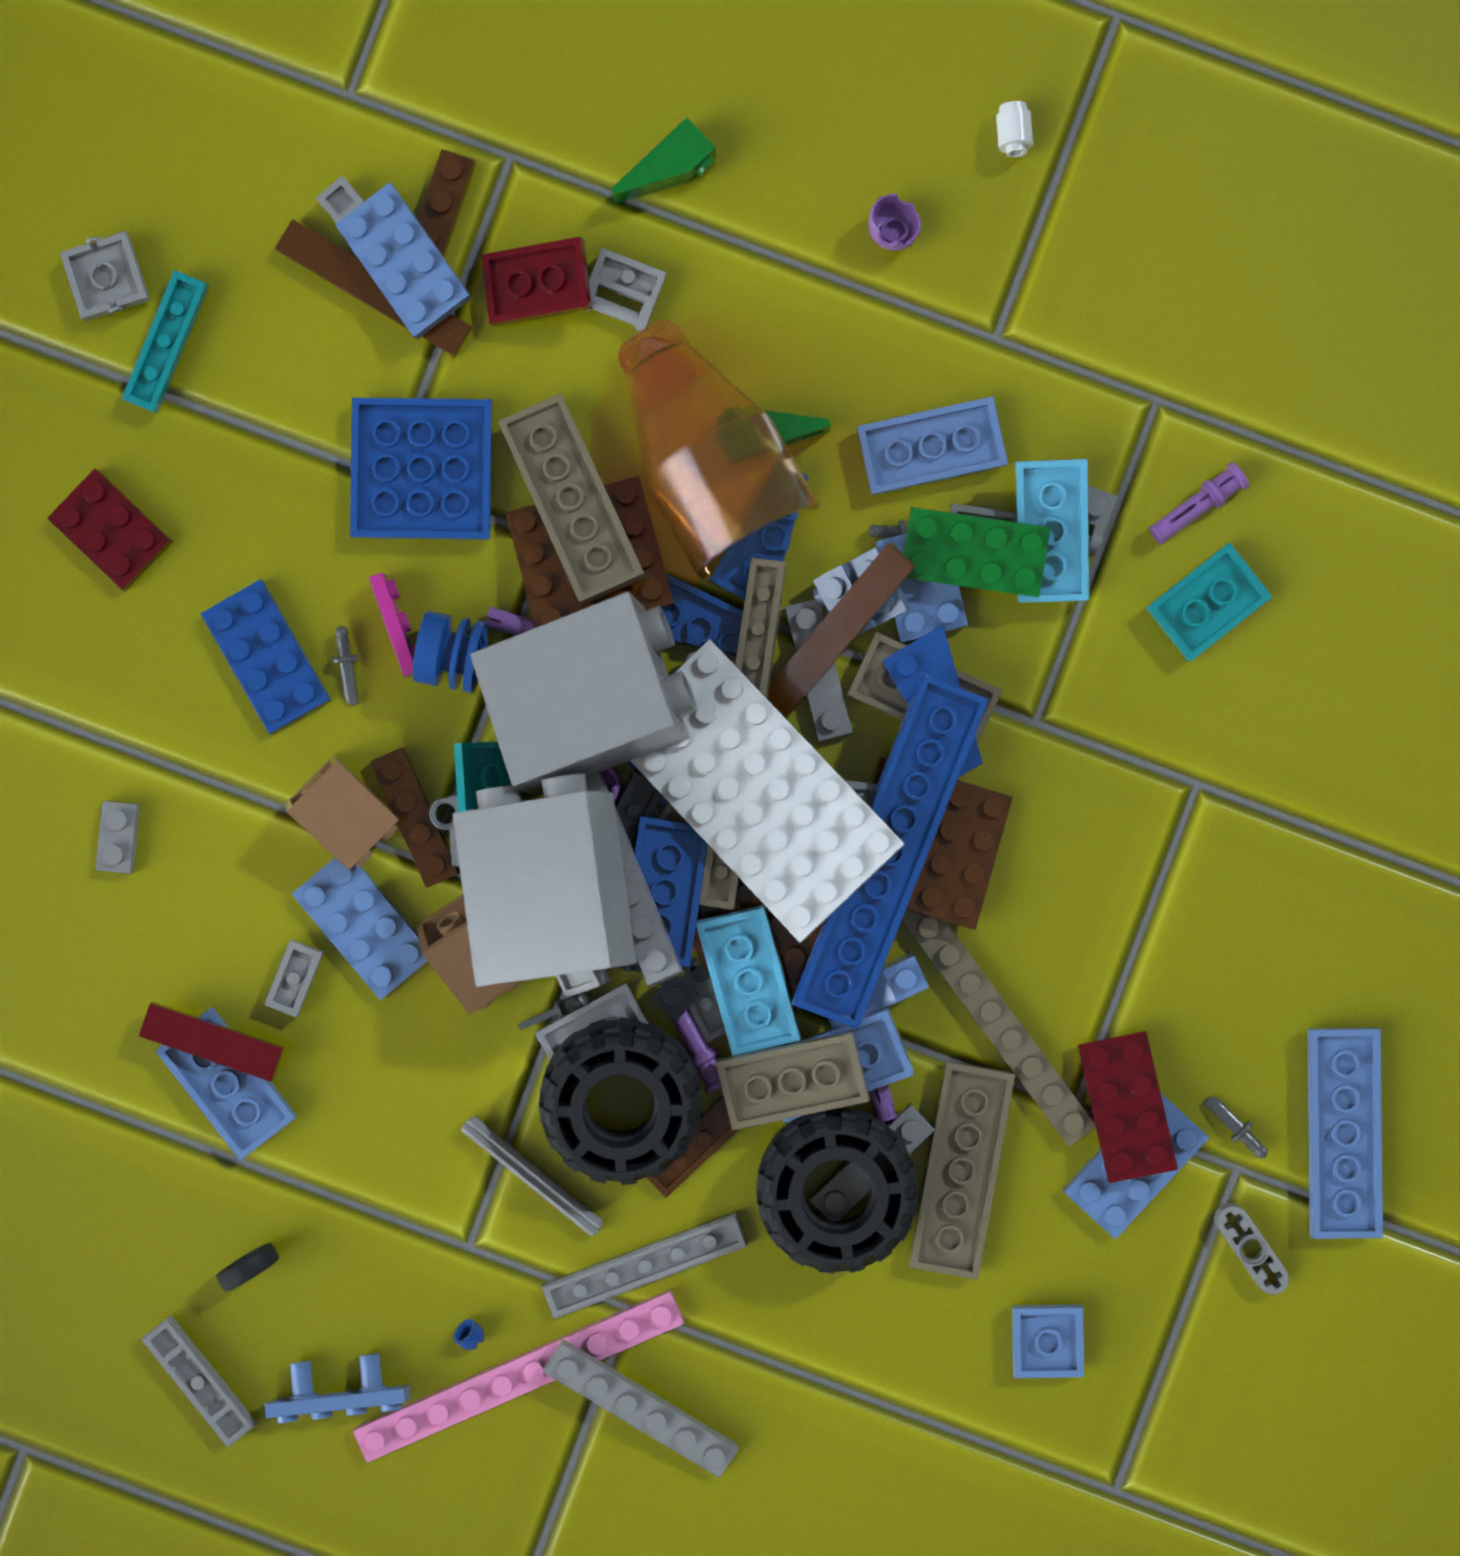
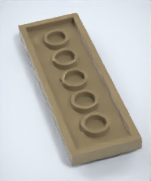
(571, 499)
(961, 1170)

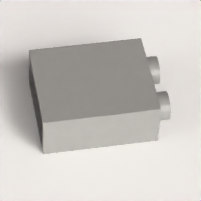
(584, 692)
(543, 882)

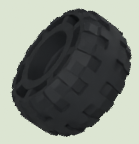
(610, 1050)
(827, 1137)

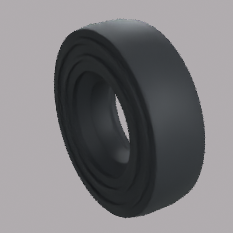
(247, 1267)

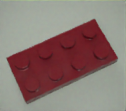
(1127, 1107)

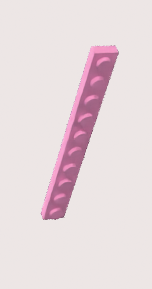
(514, 1377)

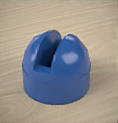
(469, 1335)

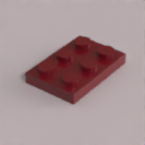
(536, 281)
(110, 529)

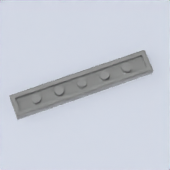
(644, 1265)

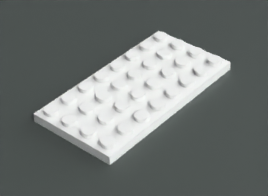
(767, 799)

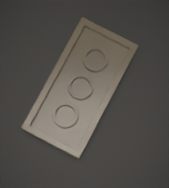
(876, 688)
(792, 1080)

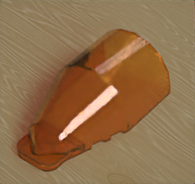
(706, 447)

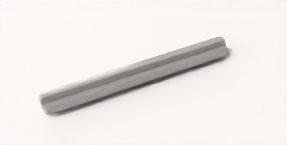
(532, 1175)

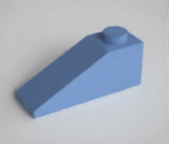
(896, 982)

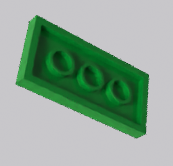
(976, 551)

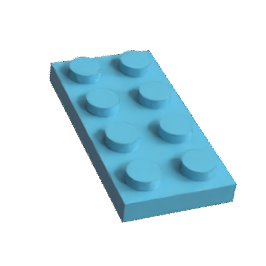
(1057, 497)
(748, 980)

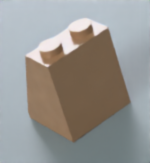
(342, 813)
(448, 950)

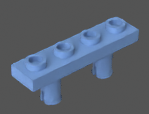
(354, 1402)

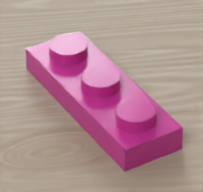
(396, 622)

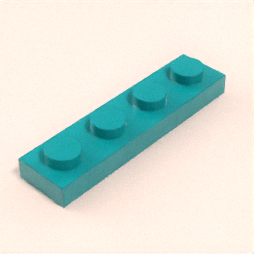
(165, 342)

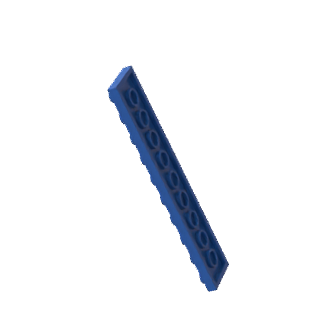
(912, 804)

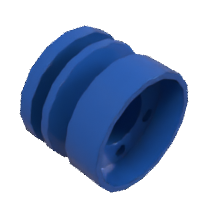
(447, 651)

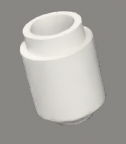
(1014, 128)

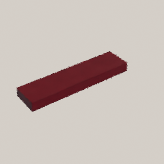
(211, 1041)

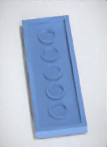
(1345, 1133)

